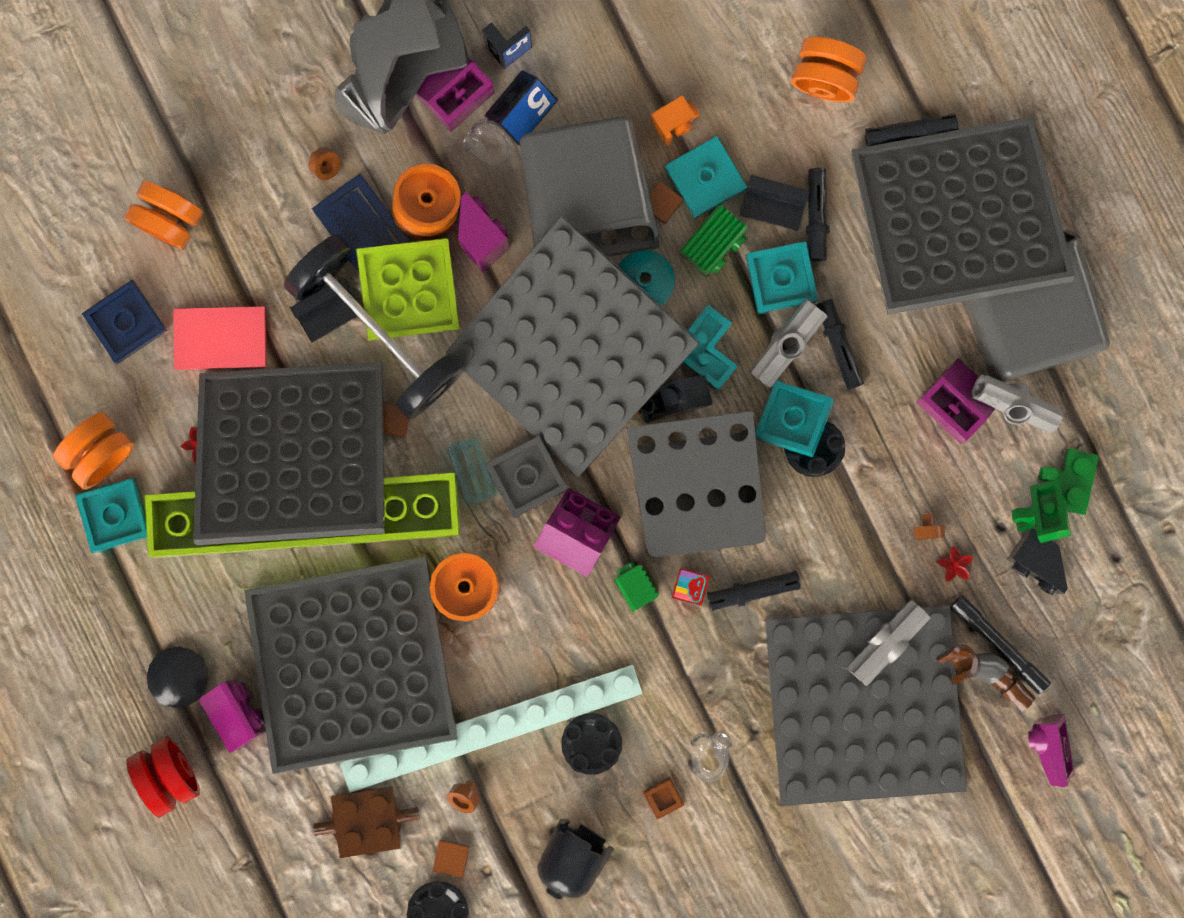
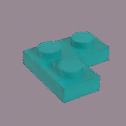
(705, 358)

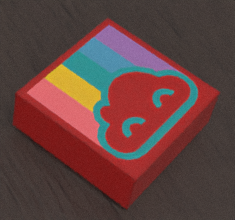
(690, 587)

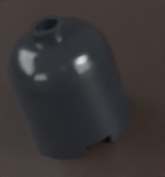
(572, 860)

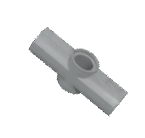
(801, 328)
(1017, 403)
(888, 642)

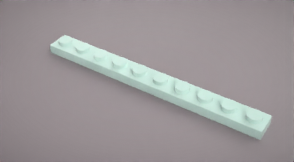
(498, 727)

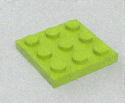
(408, 288)

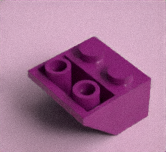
(455, 94)
(480, 236)
(952, 404)
(577, 532)
(233, 714)

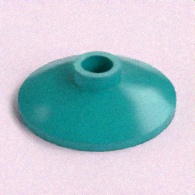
(654, 265)

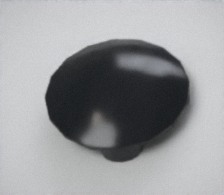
(827, 455)
(177, 677)
(591, 744)
(437, 901)

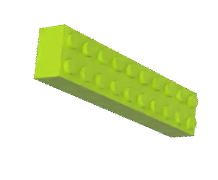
(413, 510)

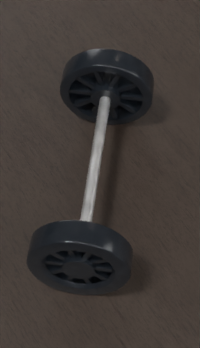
(319, 269)

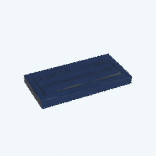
(359, 217)

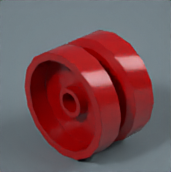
(162, 777)

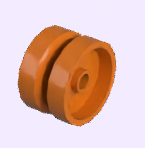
(828, 69)
(431, 185)
(163, 215)
(93, 450)
(483, 587)

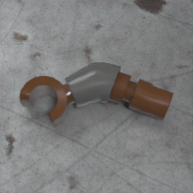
(990, 669)

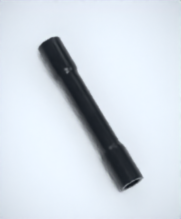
(1026, 670)

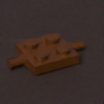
(366, 821)

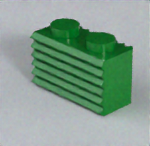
(714, 241)
(635, 586)

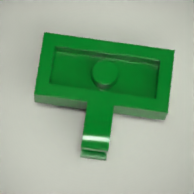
(1076, 476)
(1047, 512)

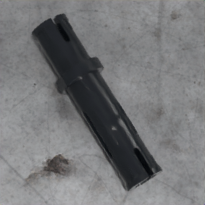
(912, 129)
(817, 225)
(837, 337)
(752, 591)

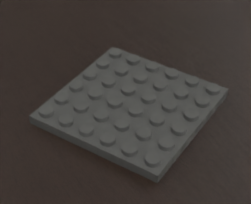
(961, 215)
(572, 346)
(290, 454)
(350, 665)
(858, 739)

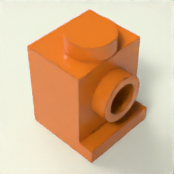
(674, 119)

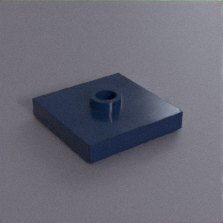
(124, 322)

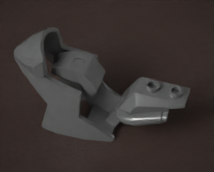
(398, 51)

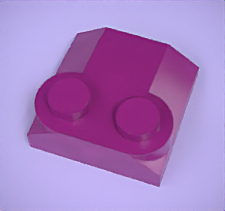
(1052, 744)

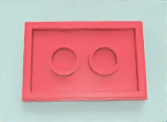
(220, 338)

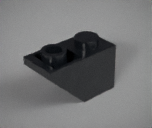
(677, 399)
(1040, 561)

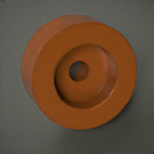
(324, 163)
(929, 529)
(464, 797)

